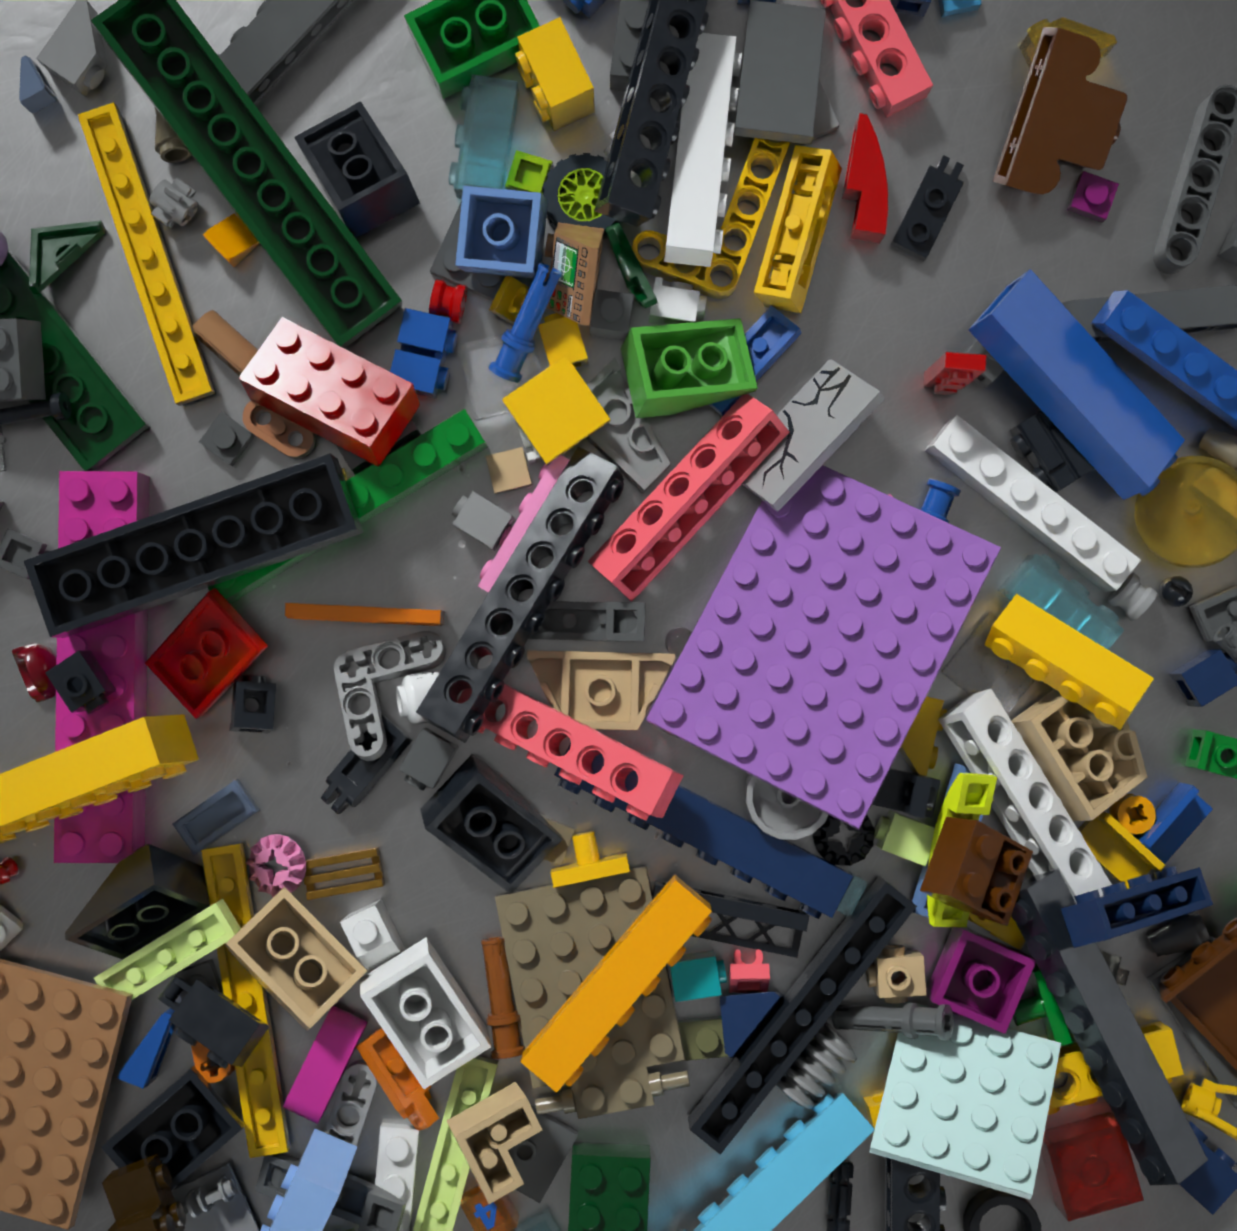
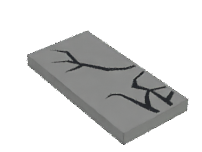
(817, 424)

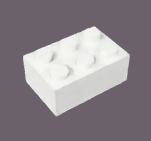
(424, 1013)

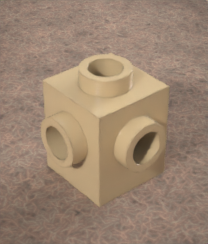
(908, 980)

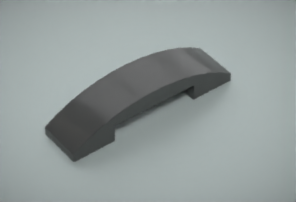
(590, 621)
(358, 1201)

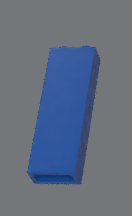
(1078, 386)

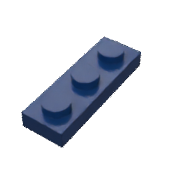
(766, 343)

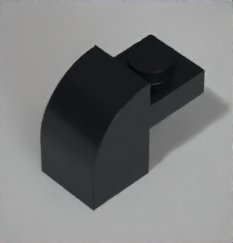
(908, 793)

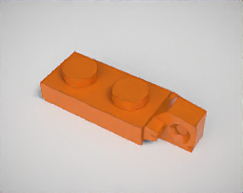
(397, 1080)

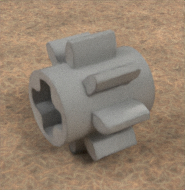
(173, 202)

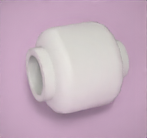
(412, 693)

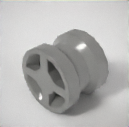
(1133, 597)

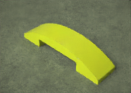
(966, 799)

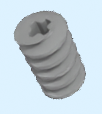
(817, 1067)

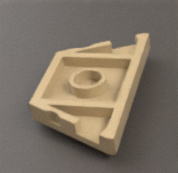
(601, 687)

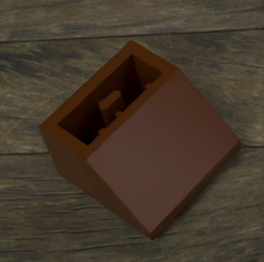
(976, 869)

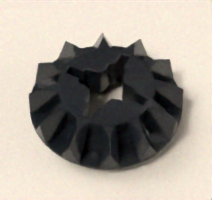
(834, 851)

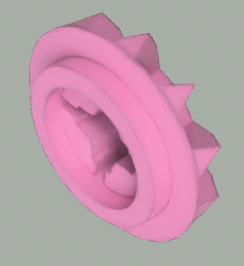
(286, 853)

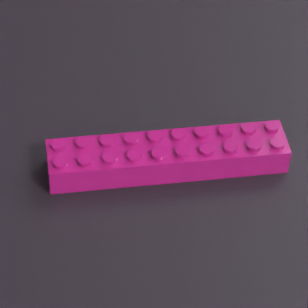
(87, 507)

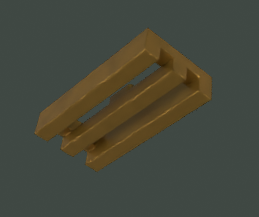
(376, 868)

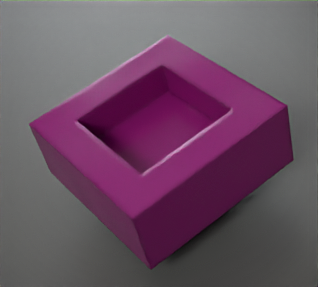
(1093, 196)

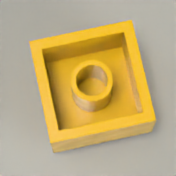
(556, 74)

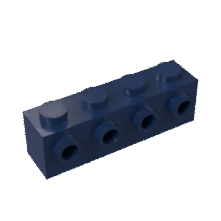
(1137, 907)

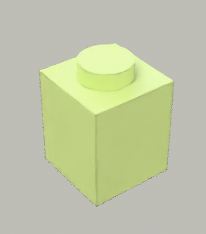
(904, 837)

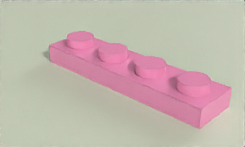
(529, 508)

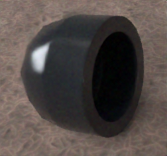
(1171, 597)

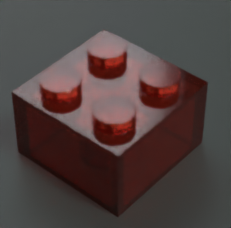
(1090, 1167)

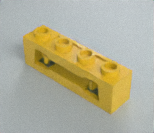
(798, 228)

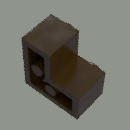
(143, 1197)

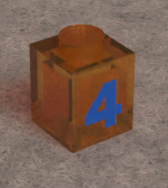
(497, 1216)

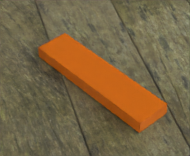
(364, 614)

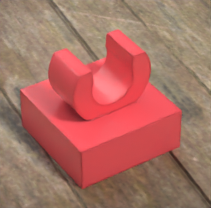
(748, 977)

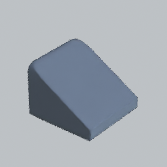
(34, 88)

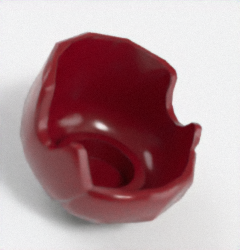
(32, 663)

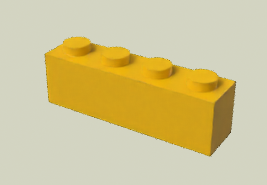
(1068, 661)

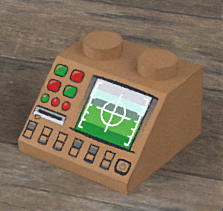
(577, 255)

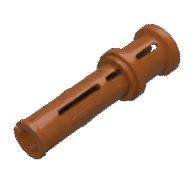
(503, 1016)

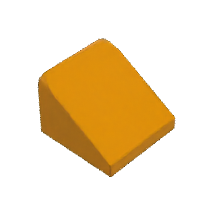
(231, 239)

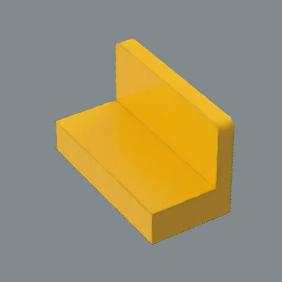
(1118, 849)

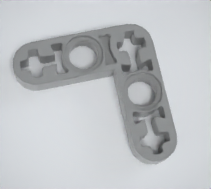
(365, 681)

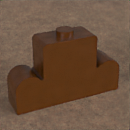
(1060, 115)

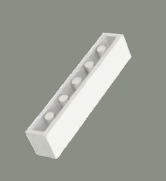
(700, 153)
(1032, 505)

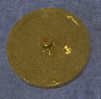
(1190, 513)

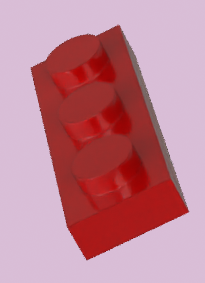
(954, 372)

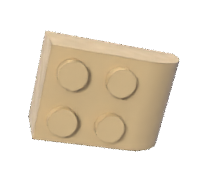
(295, 958)

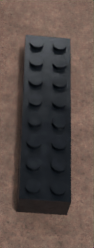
(193, 546)

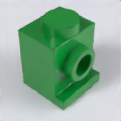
(1206, 752)

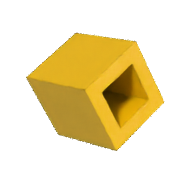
(562, 338)

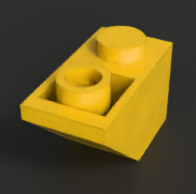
(918, 745)

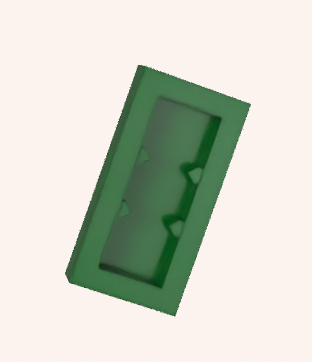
(1042, 1007)

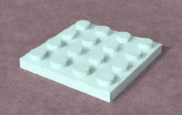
(969, 1105)

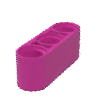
(325, 1064)

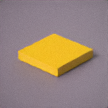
(556, 409)

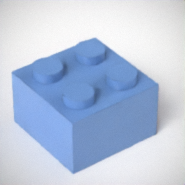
(501, 231)

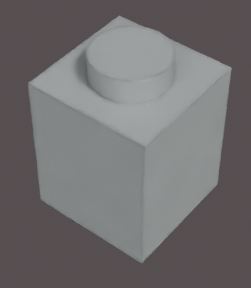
(481, 519)

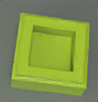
(528, 173)

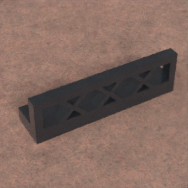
(755, 911)

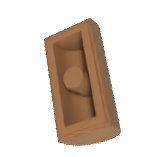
(224, 341)

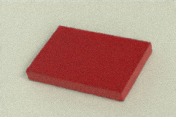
(206, 653)

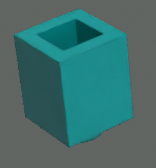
(697, 976)

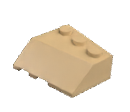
(1081, 756)

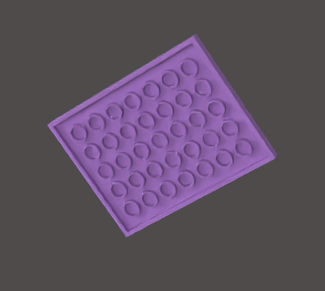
(824, 641)

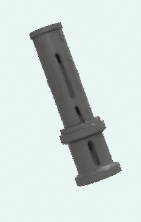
(909, 1020)

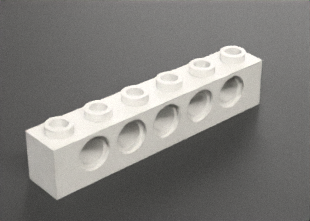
(1022, 792)

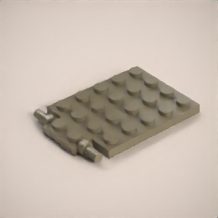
(550, 949)

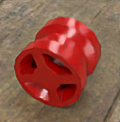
(448, 300)

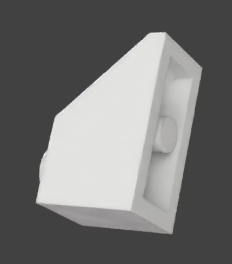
(372, 935)

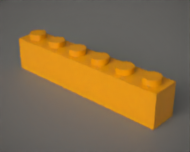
(616, 983)

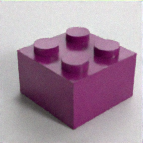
(980, 978)

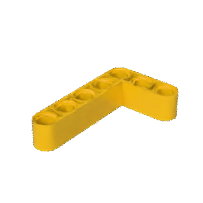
(735, 223)

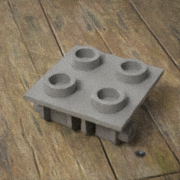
(215, 1203)

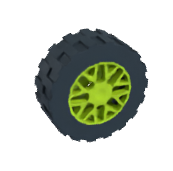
(574, 191)

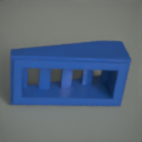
(148, 1057)

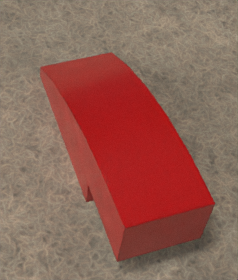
(866, 183)

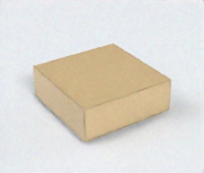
(508, 470)

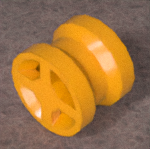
(1125, 811)

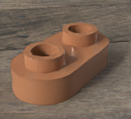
(278, 431)

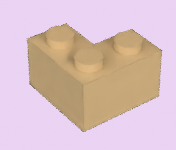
(487, 1134)

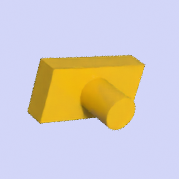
(589, 864)

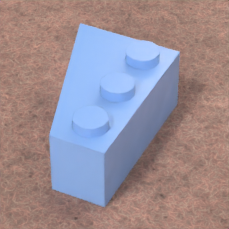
(312, 1185)

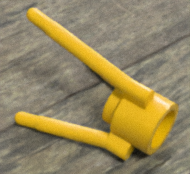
(1204, 1105)

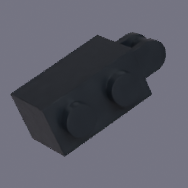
(213, 1021)

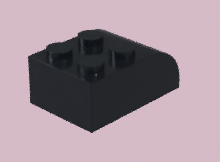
(179, 1125)

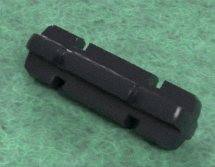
(840, 1197)

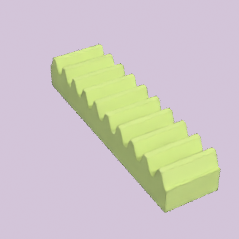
(172, 951)

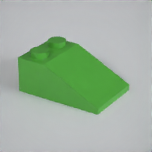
(686, 366)

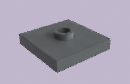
(542, 1155)

